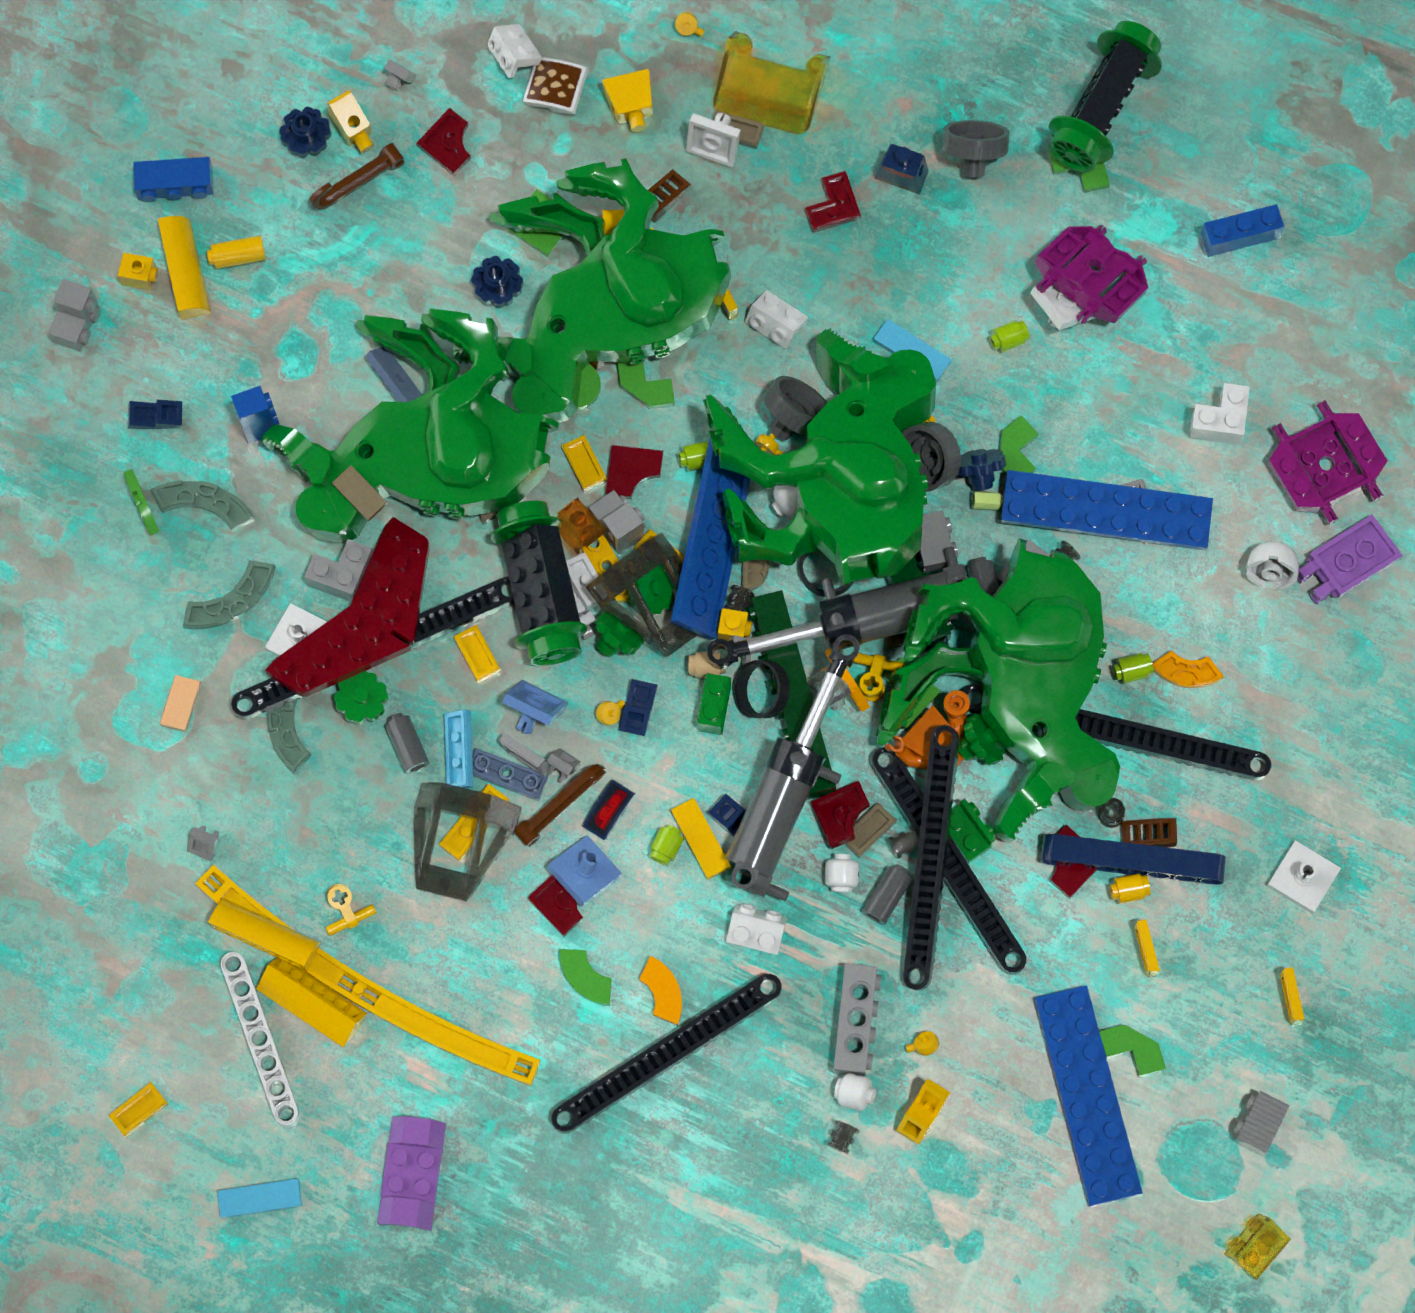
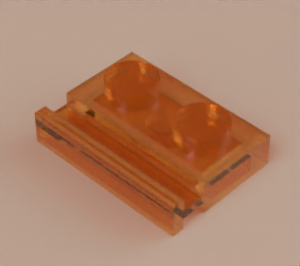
(579, 526)

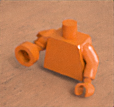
(915, 745)

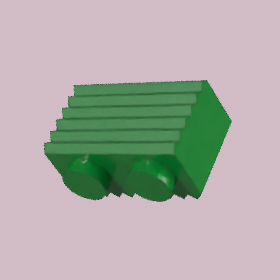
(713, 704)

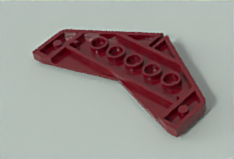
(364, 632)

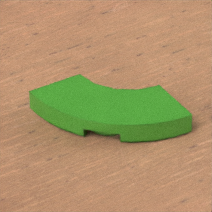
(141, 502)
(583, 978)

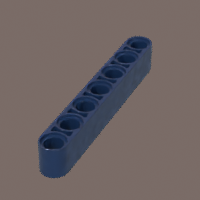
(1134, 859)

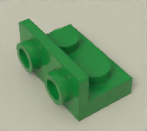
(969, 831)

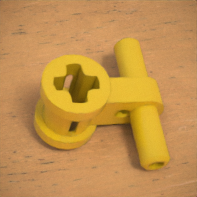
(877, 664)
(350, 919)

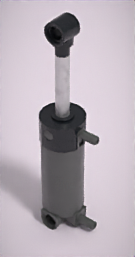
(862, 615)
(784, 789)

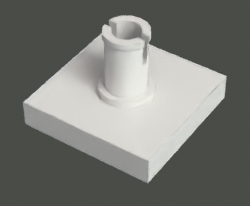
(713, 139)
(1058, 307)
(292, 628)
(1304, 877)

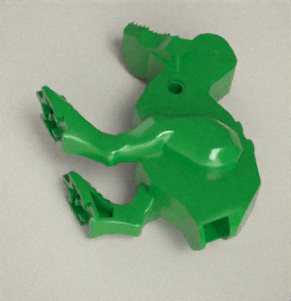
(624, 302)
(439, 452)
(855, 475)
(1036, 661)

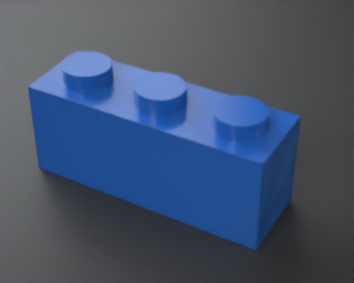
(173, 178)
(1242, 230)
(255, 412)

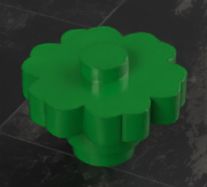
(656, 590)
(616, 636)
(361, 698)
(980, 742)

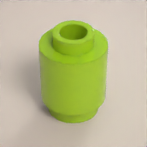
(1009, 336)
(693, 456)
(1133, 667)
(666, 845)

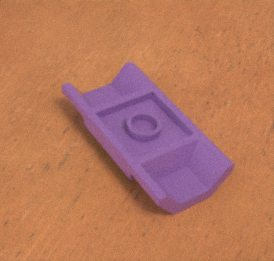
(411, 1172)

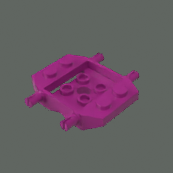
(1081, 283)
(1298, 459)

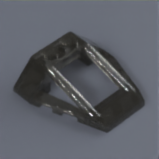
(624, 575)
(467, 803)

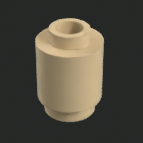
(700, 665)

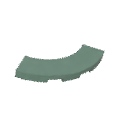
(203, 496)
(235, 603)
(284, 737)

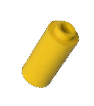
(236, 252)

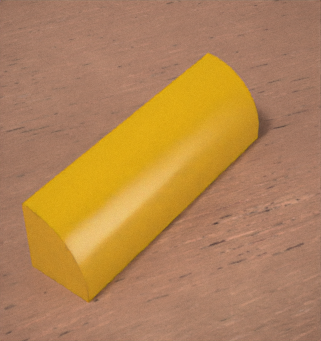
(184, 266)
(264, 934)
(311, 1001)

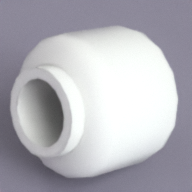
(842, 873)
(854, 1092)

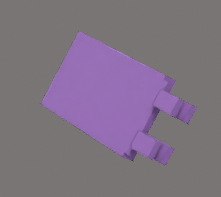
(1350, 559)

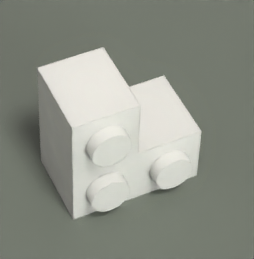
(1224, 422)

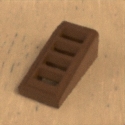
(668, 201)
(1169, 842)

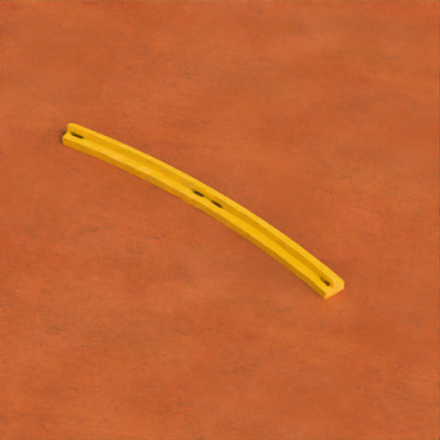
(388, 1005)

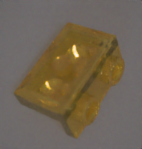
(1257, 1245)

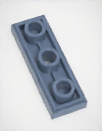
(393, 375)
(521, 781)

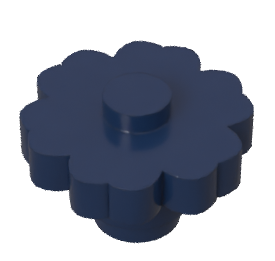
(305, 132)
(497, 281)
(980, 467)

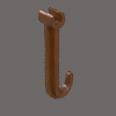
(329, 194)
(529, 830)

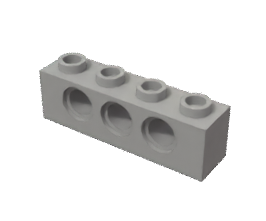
(856, 977)

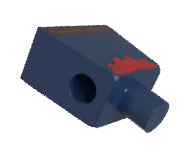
(903, 168)

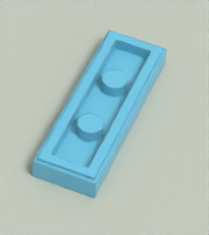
(895, 338)
(458, 748)
(259, 1198)

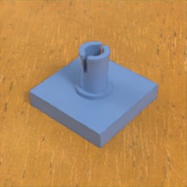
(534, 704)
(584, 870)

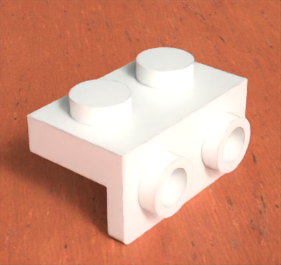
(513, 48)
(775, 319)
(756, 928)

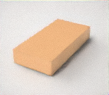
(180, 703)

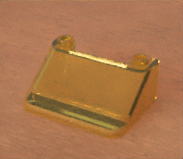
(766, 89)

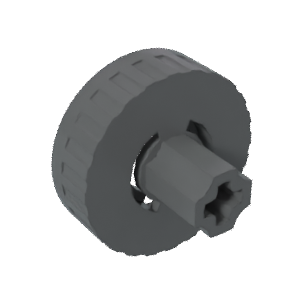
(975, 143)
(792, 405)
(939, 454)

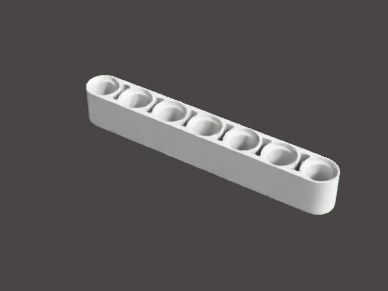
(252, 1030)

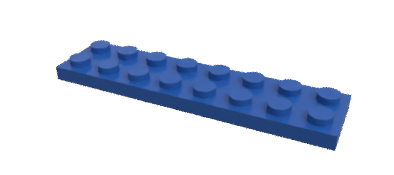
(1106, 510)
(708, 552)
(1088, 1096)

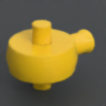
(687, 24)
(768, 444)
(609, 712)
(925, 1044)

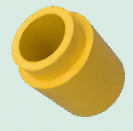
(1130, 888)

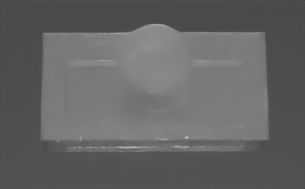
(842, 690)

